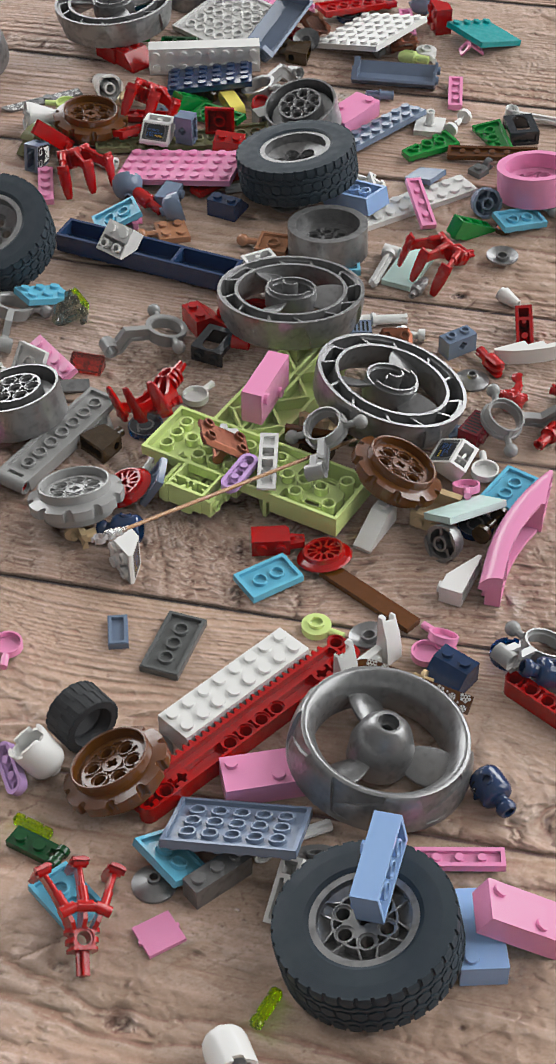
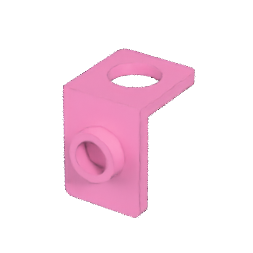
(469, 44)

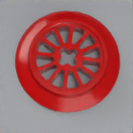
(135, 482)
(324, 555)

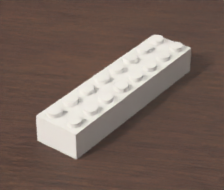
(194, 53)
(230, 687)

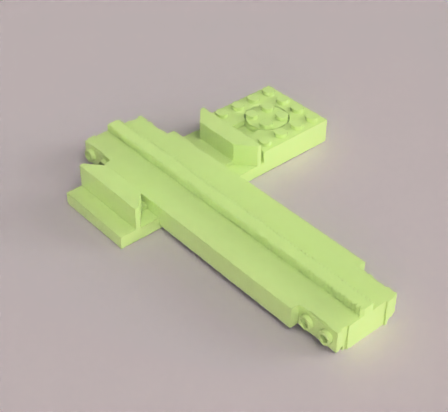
(192, 474)

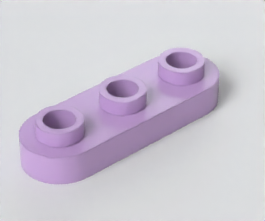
(239, 471)
(11, 772)

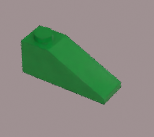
(189, 101)
(468, 228)

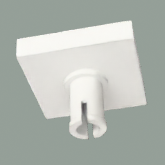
(429, 124)
(29, 354)

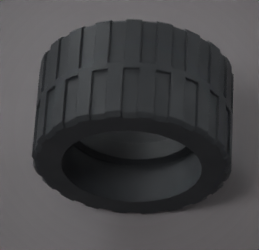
(80, 714)

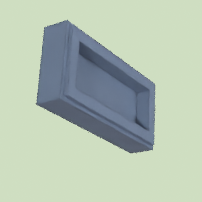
(118, 632)

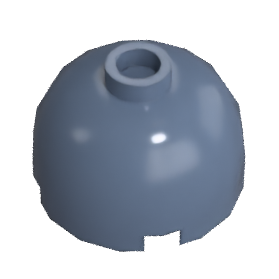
(419, 6)
(125, 183)
(485, 201)
(172, 207)

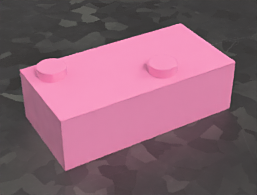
(358, 110)
(265, 387)
(258, 777)
(515, 917)

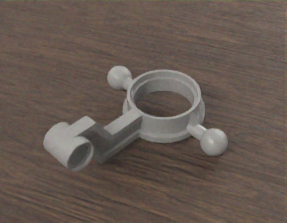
(280, 72)
(16, 315)
(114, 346)
(521, 418)
(319, 463)
(511, 655)

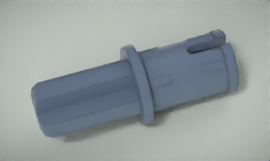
(387, 95)

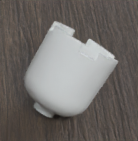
(37, 752)
(228, 1046)

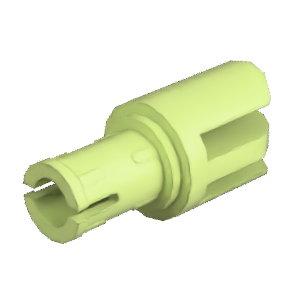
(410, 56)

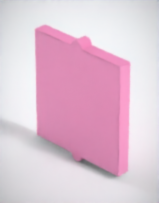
(159, 934)

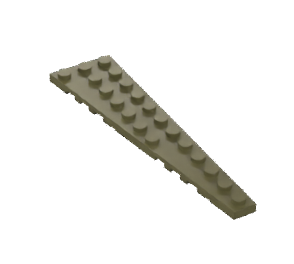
(204, 141)

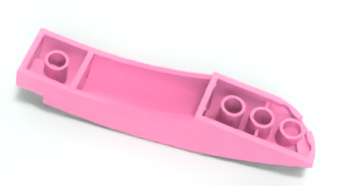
(513, 533)

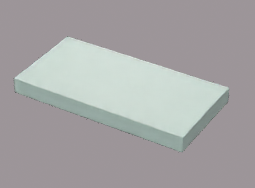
(399, 276)
(465, 509)

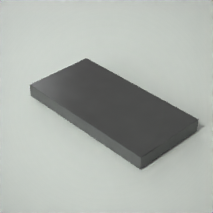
(173, 645)

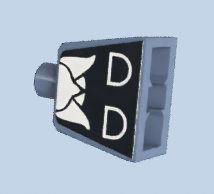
(36, 154)

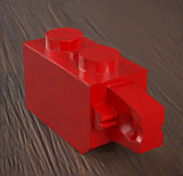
(274, 540)

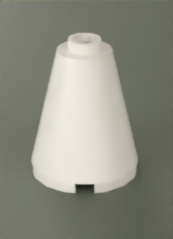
(107, 85)
(35, 111)

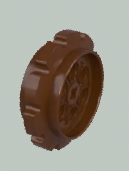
(89, 119)
(396, 471)
(117, 771)

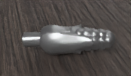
(418, 287)

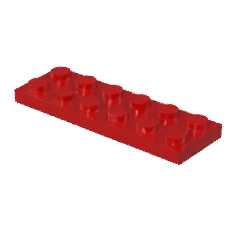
(352, 7)

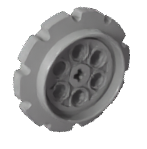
(76, 497)

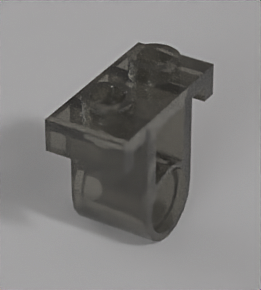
(69, 310)

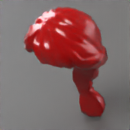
(515, 393)

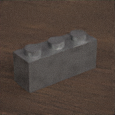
(215, 878)

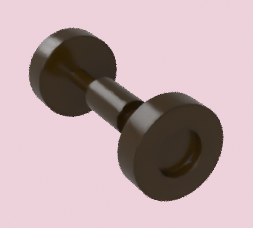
(482, 533)

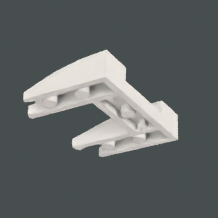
(386, 650)

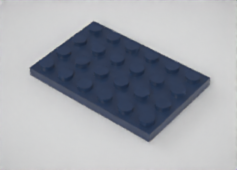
(210, 78)

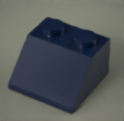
(225, 206)
(453, 669)

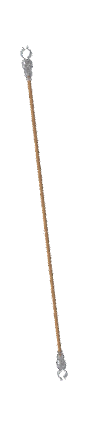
(112, 534)

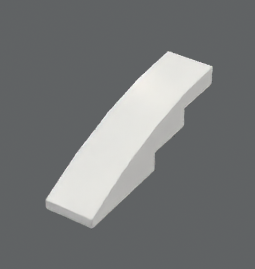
(526, 353)
(268, 460)

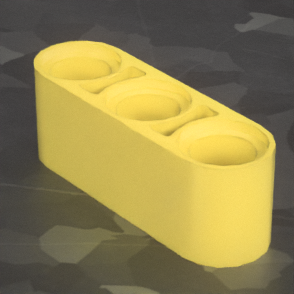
(231, 99)

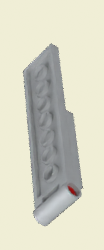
(50, 449)

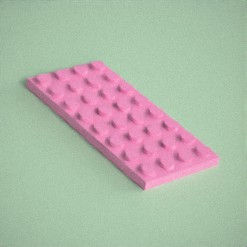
(182, 166)

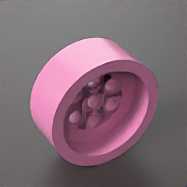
(528, 180)

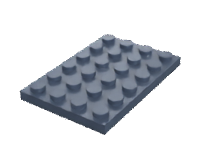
(237, 828)

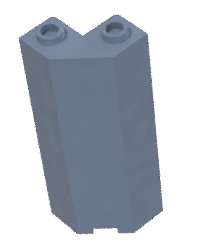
(278, 25)
(395, 74)

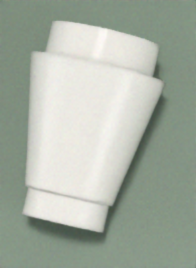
(507, 297)

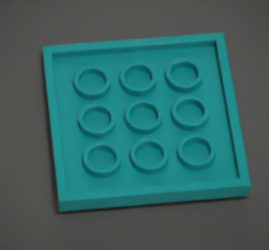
(483, 33)

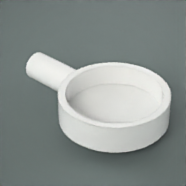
(427, 50)
(197, 395)
(484, 469)

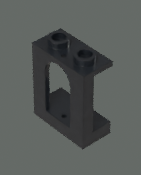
(524, 136)
(212, 356)

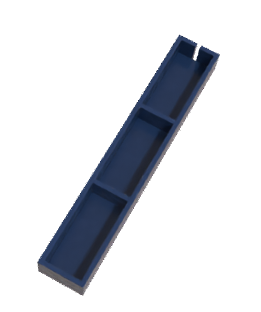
(152, 255)

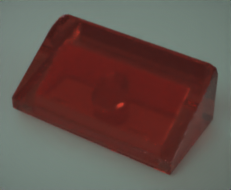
(88, 363)

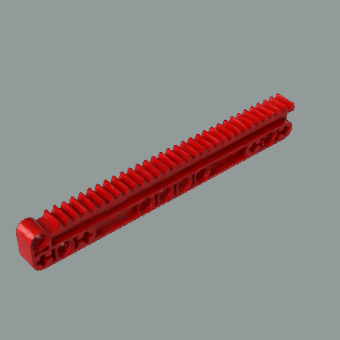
(241, 730)

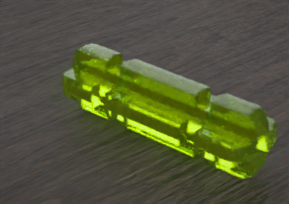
(83, 301)
(33, 825)
(266, 1008)

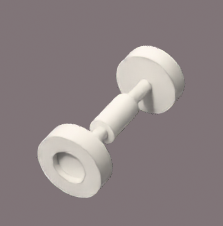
(463, 116)

